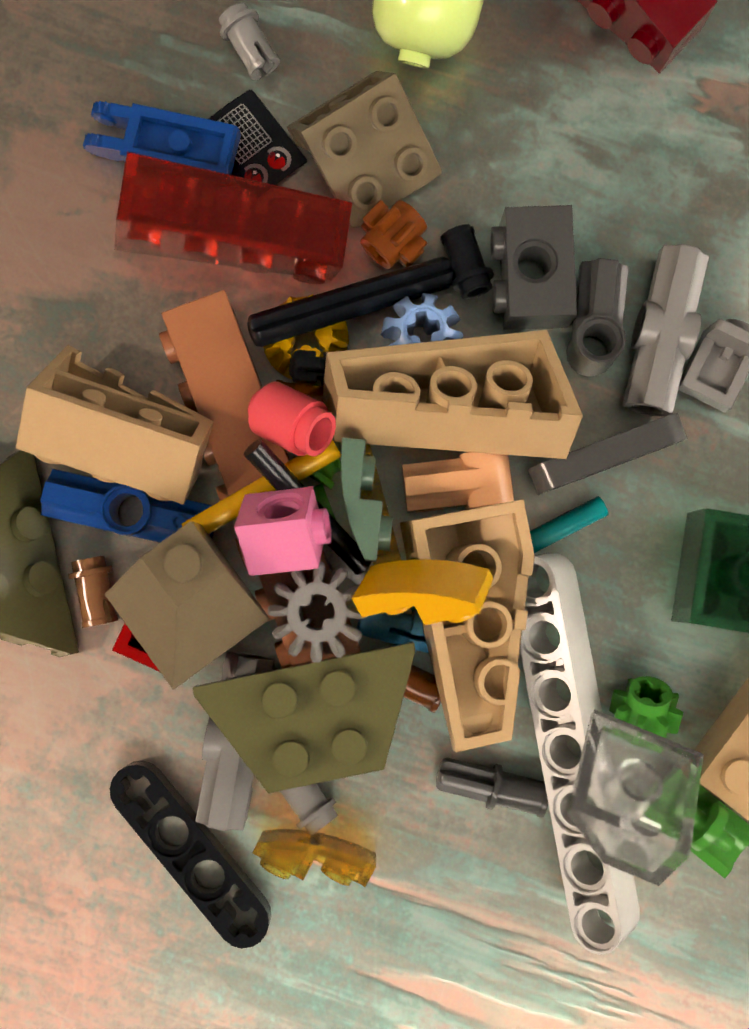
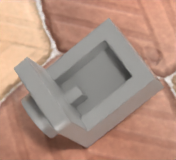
(718, 364)

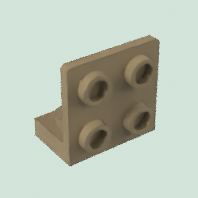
(368, 144)

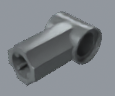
(599, 314)

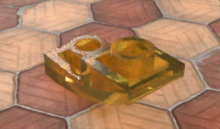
(293, 852)

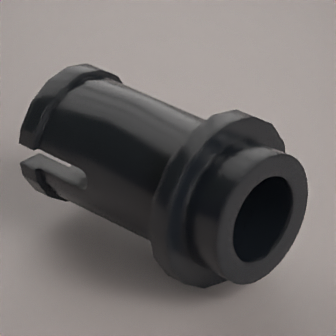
(471, 274)

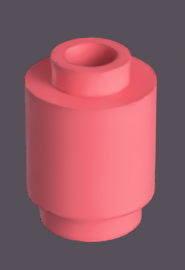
(291, 419)

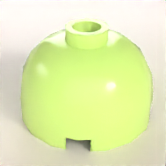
(426, 27)

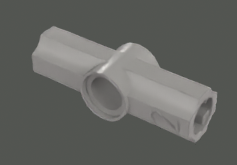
(666, 330)
(226, 777)

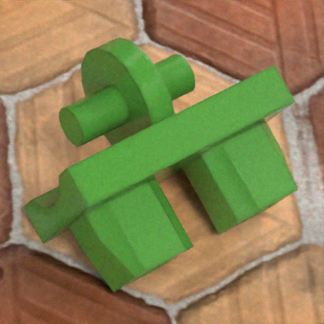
(718, 833)

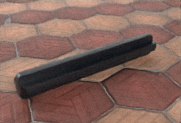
(349, 301)

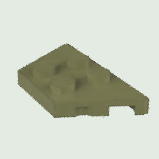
(31, 582)
(313, 717)

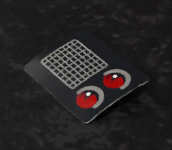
(264, 146)

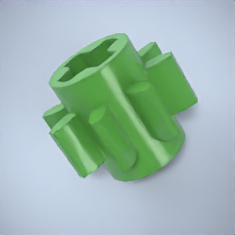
(648, 705)

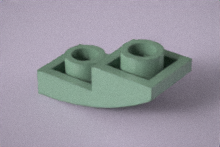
(365, 516)

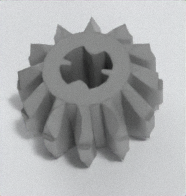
(305, 596)

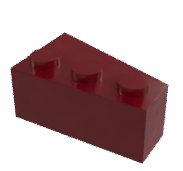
(652, 28)

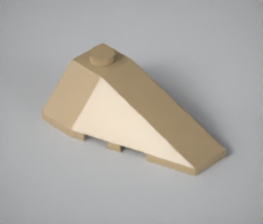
(480, 656)

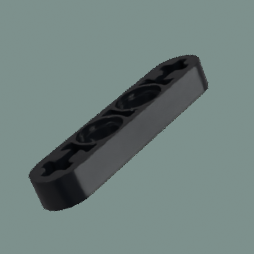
(182, 859)

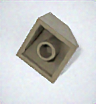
(185, 604)

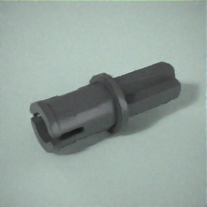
(492, 786)

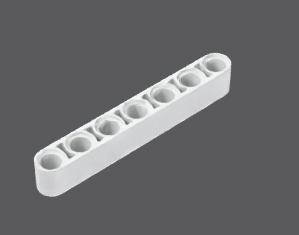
(553, 720)

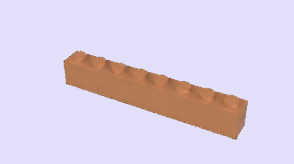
(219, 386)

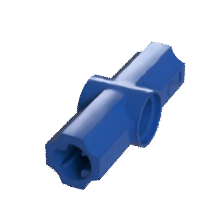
(97, 504)

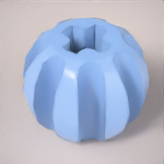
(426, 315)

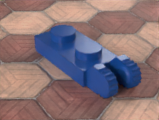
(164, 136)

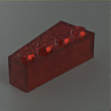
(229, 221)

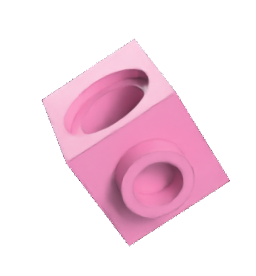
(282, 531)

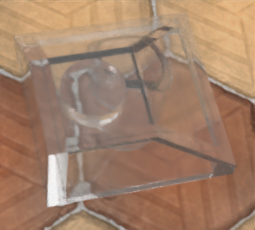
(636, 798)

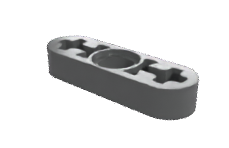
(608, 453)

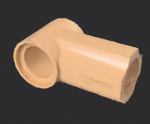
(466, 481)

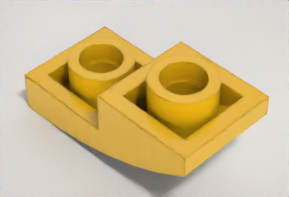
(435, 587)

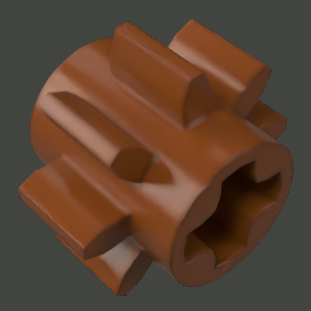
(393, 234)

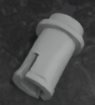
(244, 33)
(310, 807)

